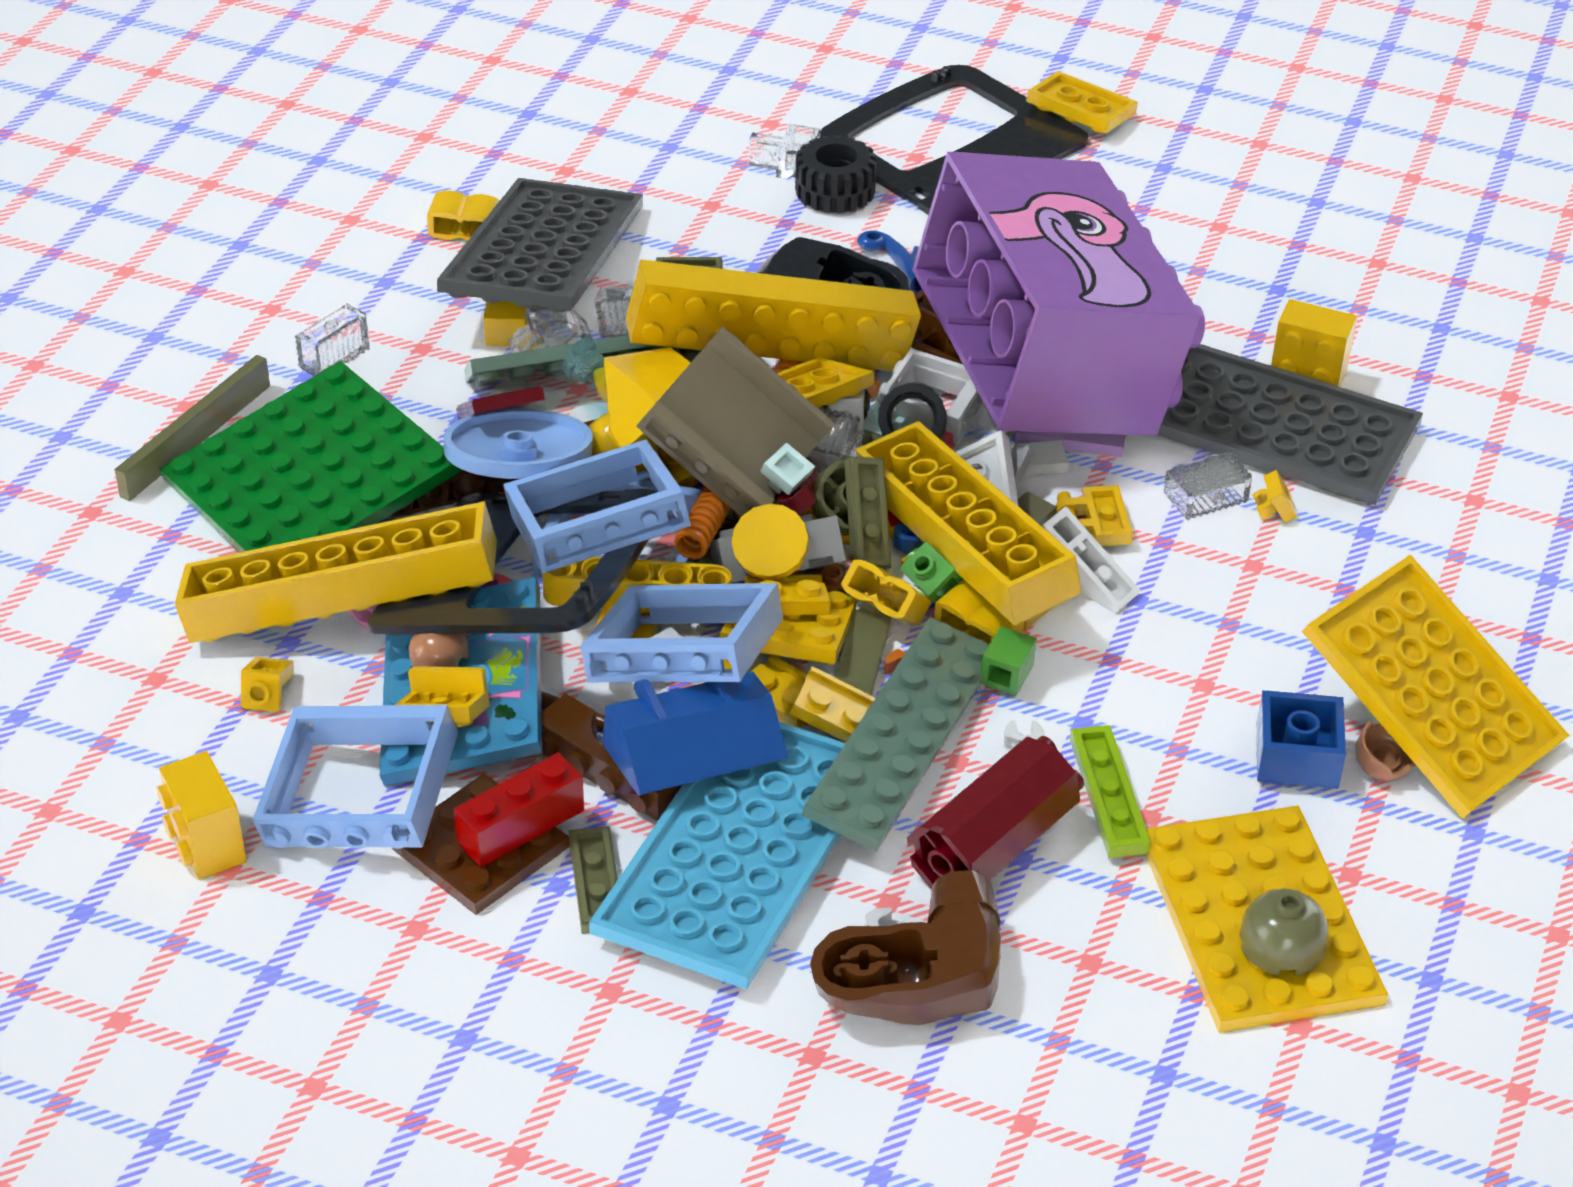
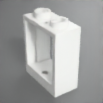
(938, 374)

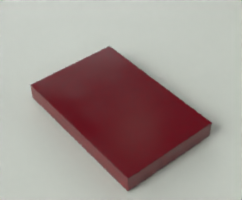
(506, 400)

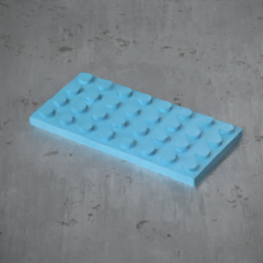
(725, 866)

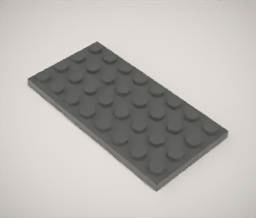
(541, 244)
(1290, 423)

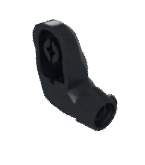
(832, 263)

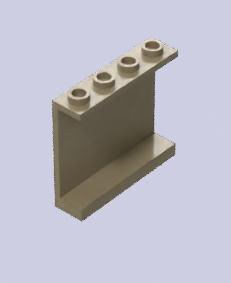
(730, 418)

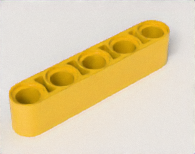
(563, 582)

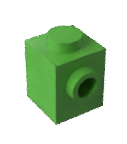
(930, 572)
(1008, 660)

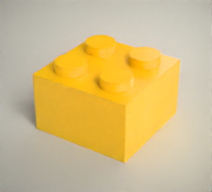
(1314, 341)
(201, 815)

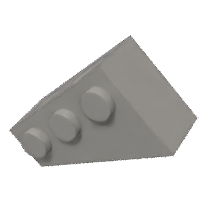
(823, 550)

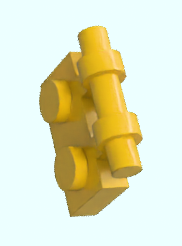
(1104, 511)

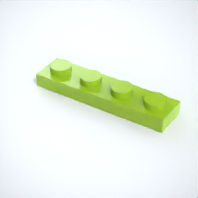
(1109, 791)

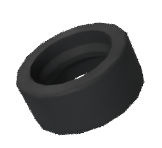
(917, 391)

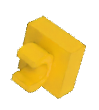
(1275, 498)

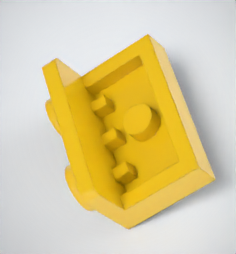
(457, 687)

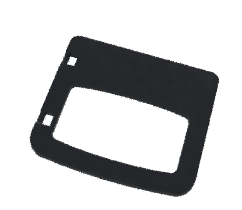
(1026, 134)
(452, 612)

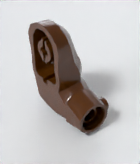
(918, 968)

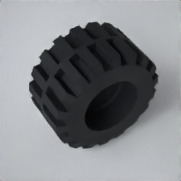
(835, 174)

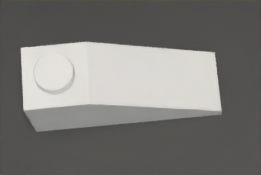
(1098, 572)

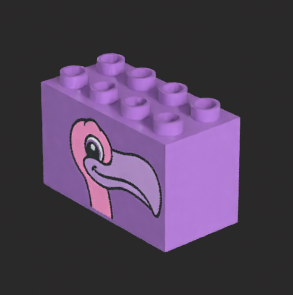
(1055, 296)

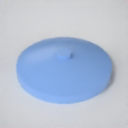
(516, 442)

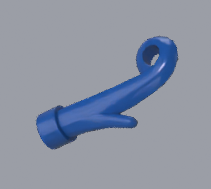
(877, 240)

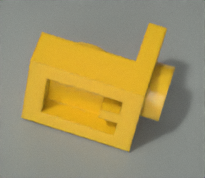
(263, 683)

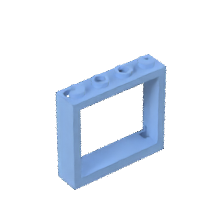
(604, 529)
(627, 659)
(355, 727)

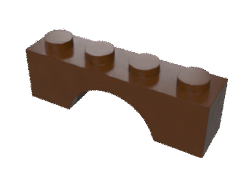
(572, 731)

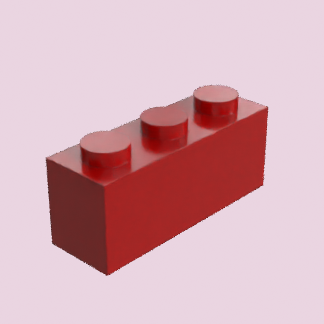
(519, 809)

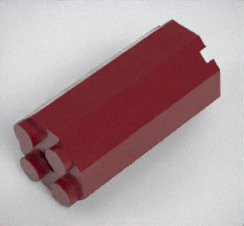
(998, 813)

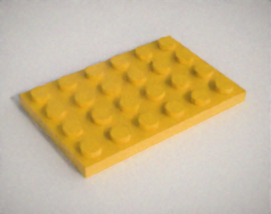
(1435, 685)
(1208, 881)

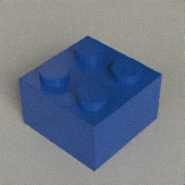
(1300, 739)

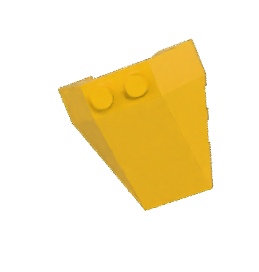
(634, 386)

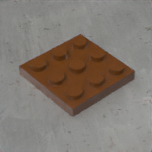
(458, 874)

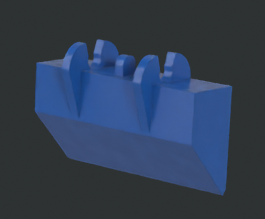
(692, 732)

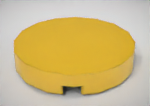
(770, 541)

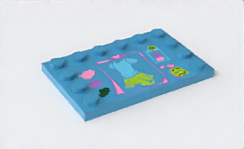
(513, 675)

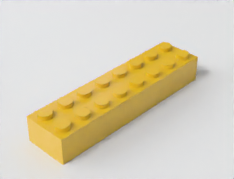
(772, 314)
(973, 525)
(337, 573)

